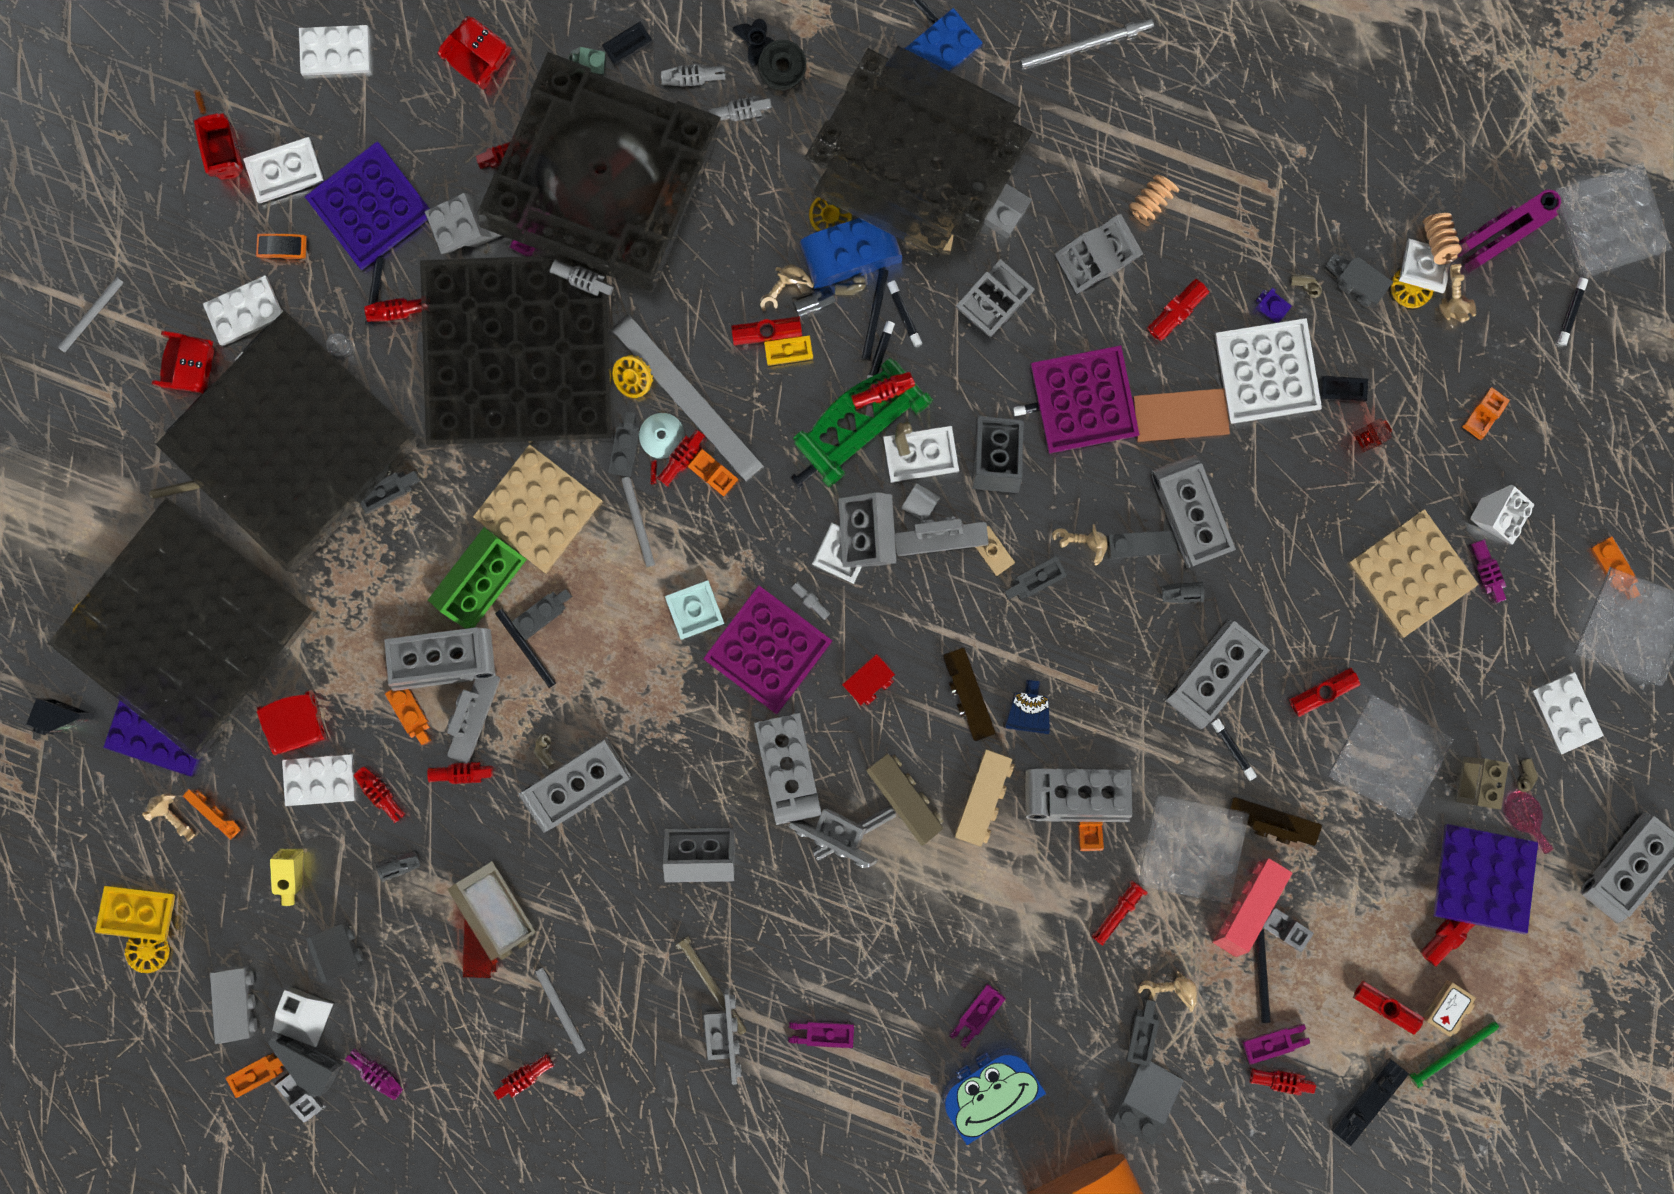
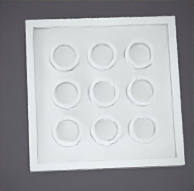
(1268, 371)

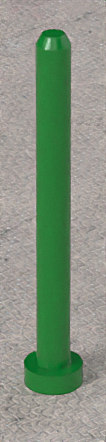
(1417, 1079)

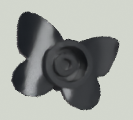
(755, 37)

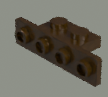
(969, 694)
(1278, 823)

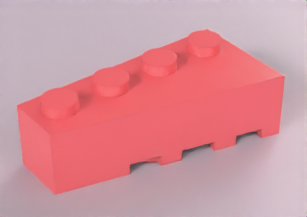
(1252, 908)

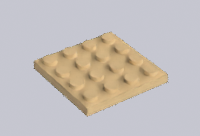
(537, 509)
(1413, 573)

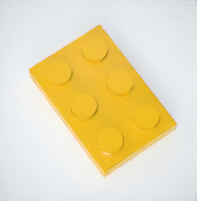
(135, 913)

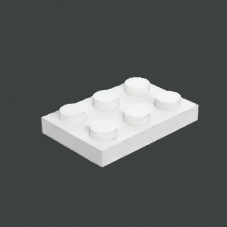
(334, 50)
(283, 170)
(243, 310)
(930, 455)
(1567, 713)
(319, 780)

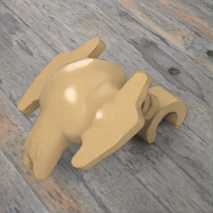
(788, 275)
(1457, 307)
(1096, 541)
(160, 806)
(1182, 986)

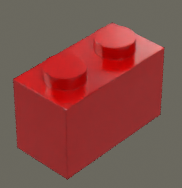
(869, 680)

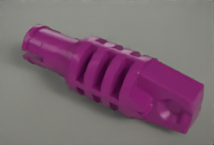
(1489, 571)
(375, 1075)

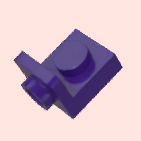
(1272, 305)

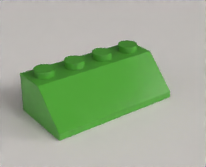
(477, 579)

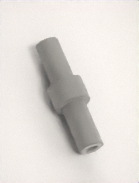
(810, 601)

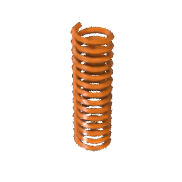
(200, 103)

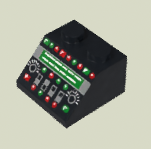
(55, 716)

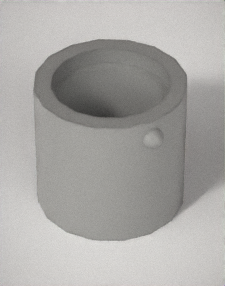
(920, 502)

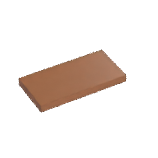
(1181, 415)

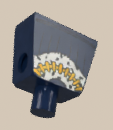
(1029, 710)

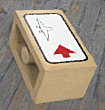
(1449, 1008)

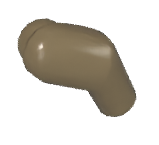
(1308, 282)
(850, 289)
(900, 438)
(542, 749)
(1529, 776)

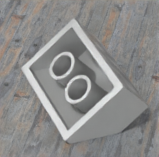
(1007, 210)
(868, 519)
(699, 855)
(232, 1004)

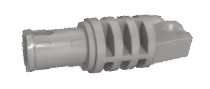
(691, 75)
(742, 108)
(582, 278)

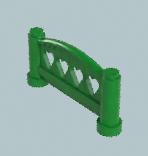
(827, 457)

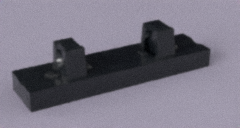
(1370, 1102)

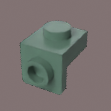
(589, 57)

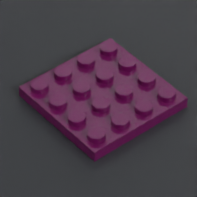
(1084, 399)
(767, 649)

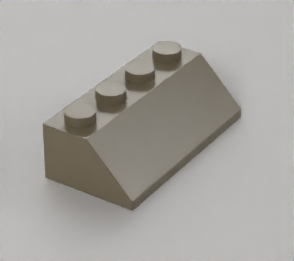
(904, 798)

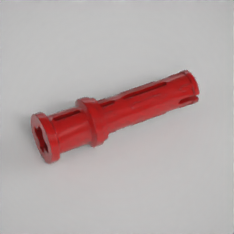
(1125, 904)

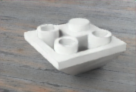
(1503, 513)
(301, 1016)

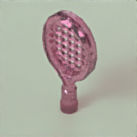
(1541, 839)

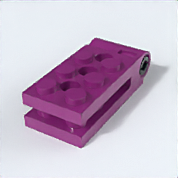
(1529, 218)

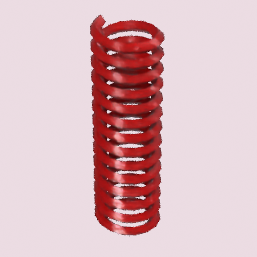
(654, 472)

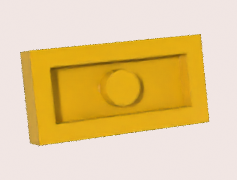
(788, 350)

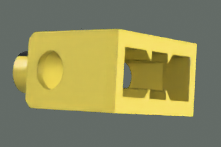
(287, 874)

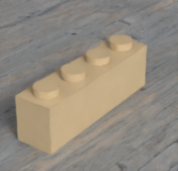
(983, 797)

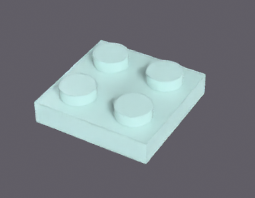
(694, 610)

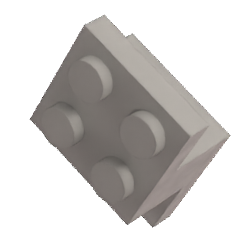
(457, 223)
(1098, 253)
(995, 298)

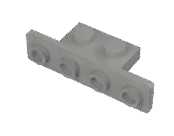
(941, 536)
(470, 717)
(837, 834)
(720, 1035)

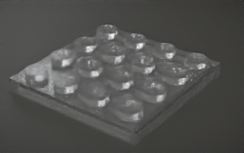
(1612, 220)
(1631, 627)
(1390, 757)
(1193, 849)

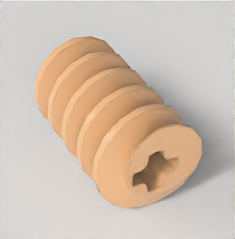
(1151, 198)
(1442, 238)

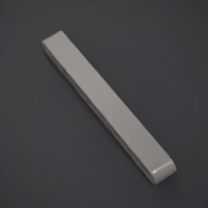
(687, 398)

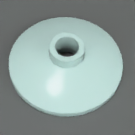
(661, 447)

